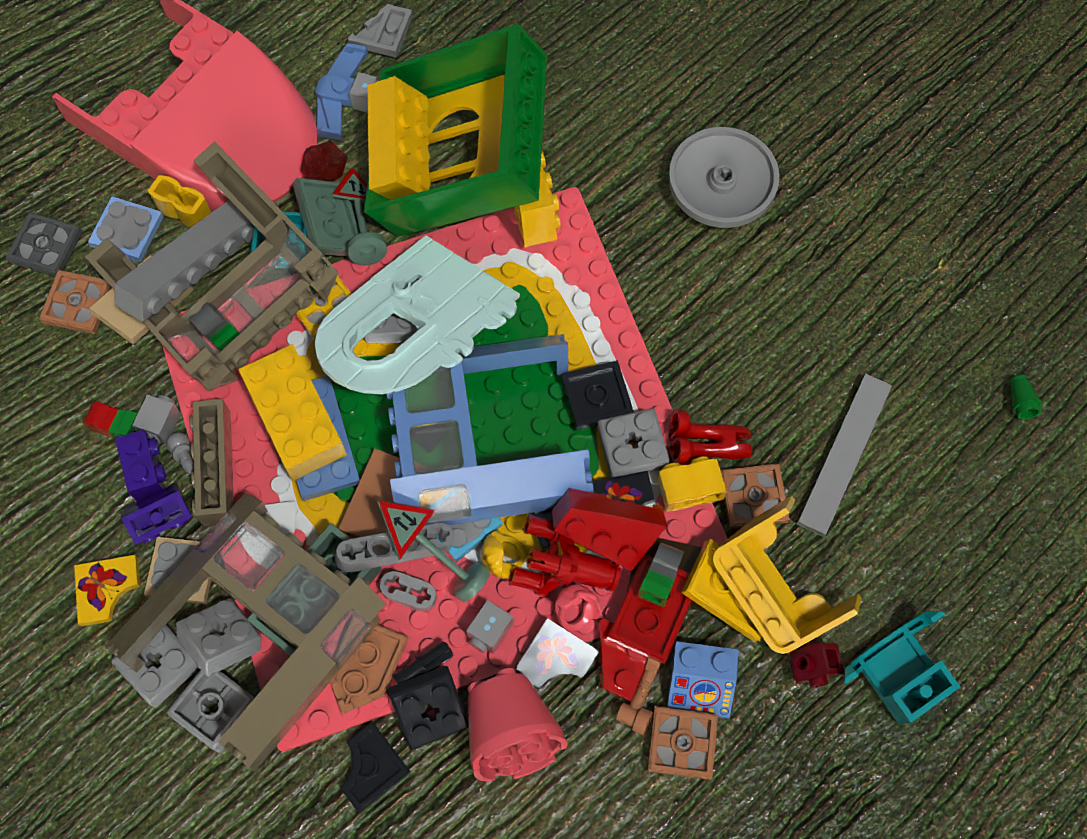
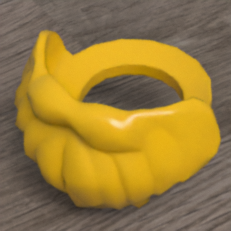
(493, 554)

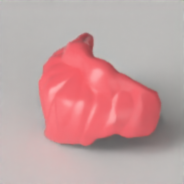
(591, 607)

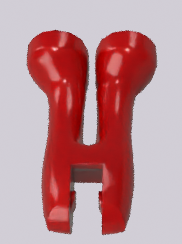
(724, 434)

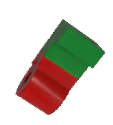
(109, 421)

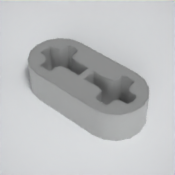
(410, 584)

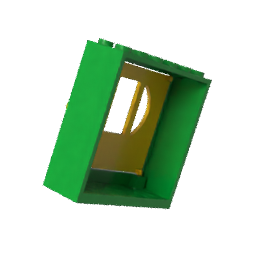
(505, 85)

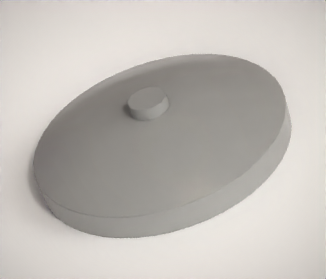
(723, 177)

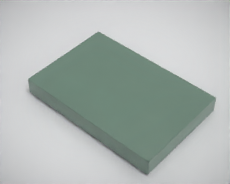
(326, 218)

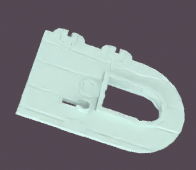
(445, 305)

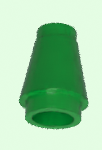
(1024, 398)

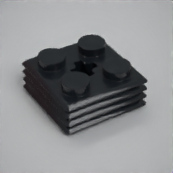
(424, 726)

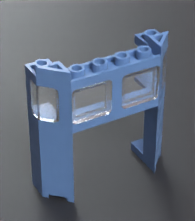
(439, 453)

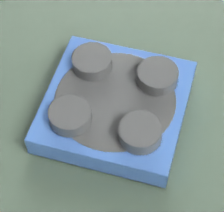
(127, 226)

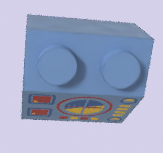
(703, 678)

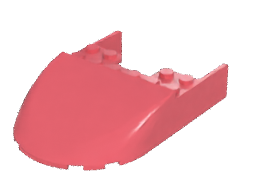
(217, 94)

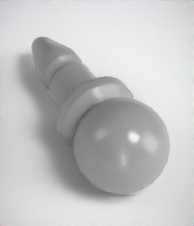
(179, 446)

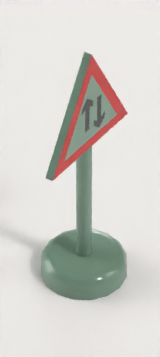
(366, 246)
(404, 527)

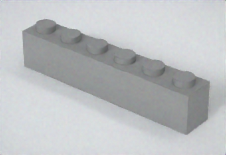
(183, 262)

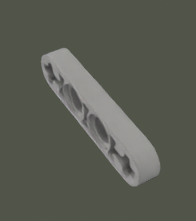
(372, 560)

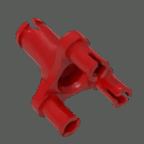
(561, 563)

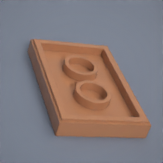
(363, 513)

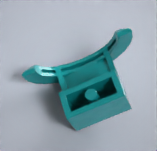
(904, 672)

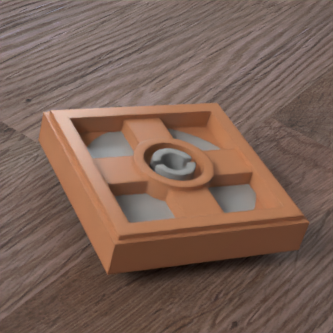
(71, 299)
(752, 493)
(682, 743)

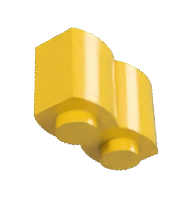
(178, 201)
(691, 484)

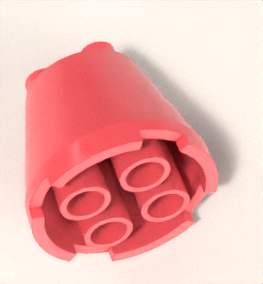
(510, 728)

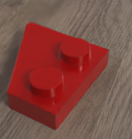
(619, 665)

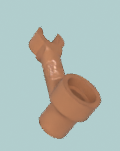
(633, 713)

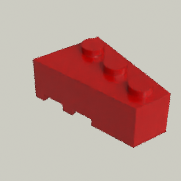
(609, 526)

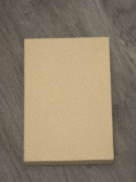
(121, 321)

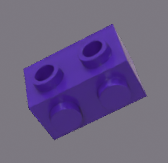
(141, 464)
(156, 514)

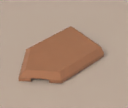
(369, 669)

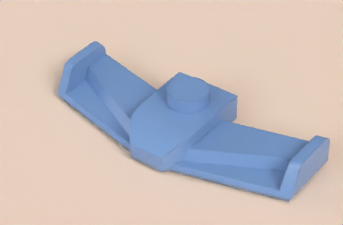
(334, 89)

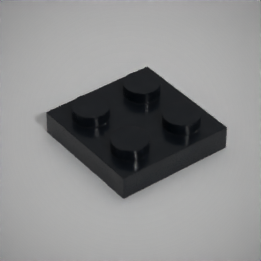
(596, 394)

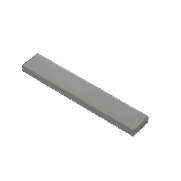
(844, 455)

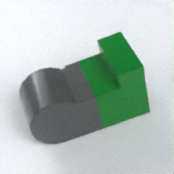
(214, 325)
(661, 575)

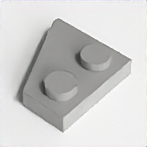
(385, 31)

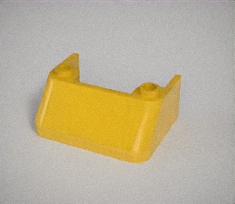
(764, 593)

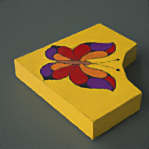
(102, 585)

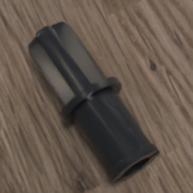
(425, 663)

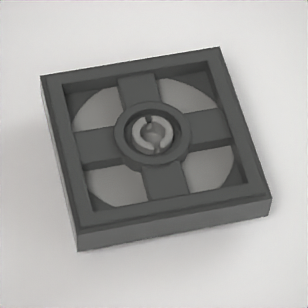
(44, 244)

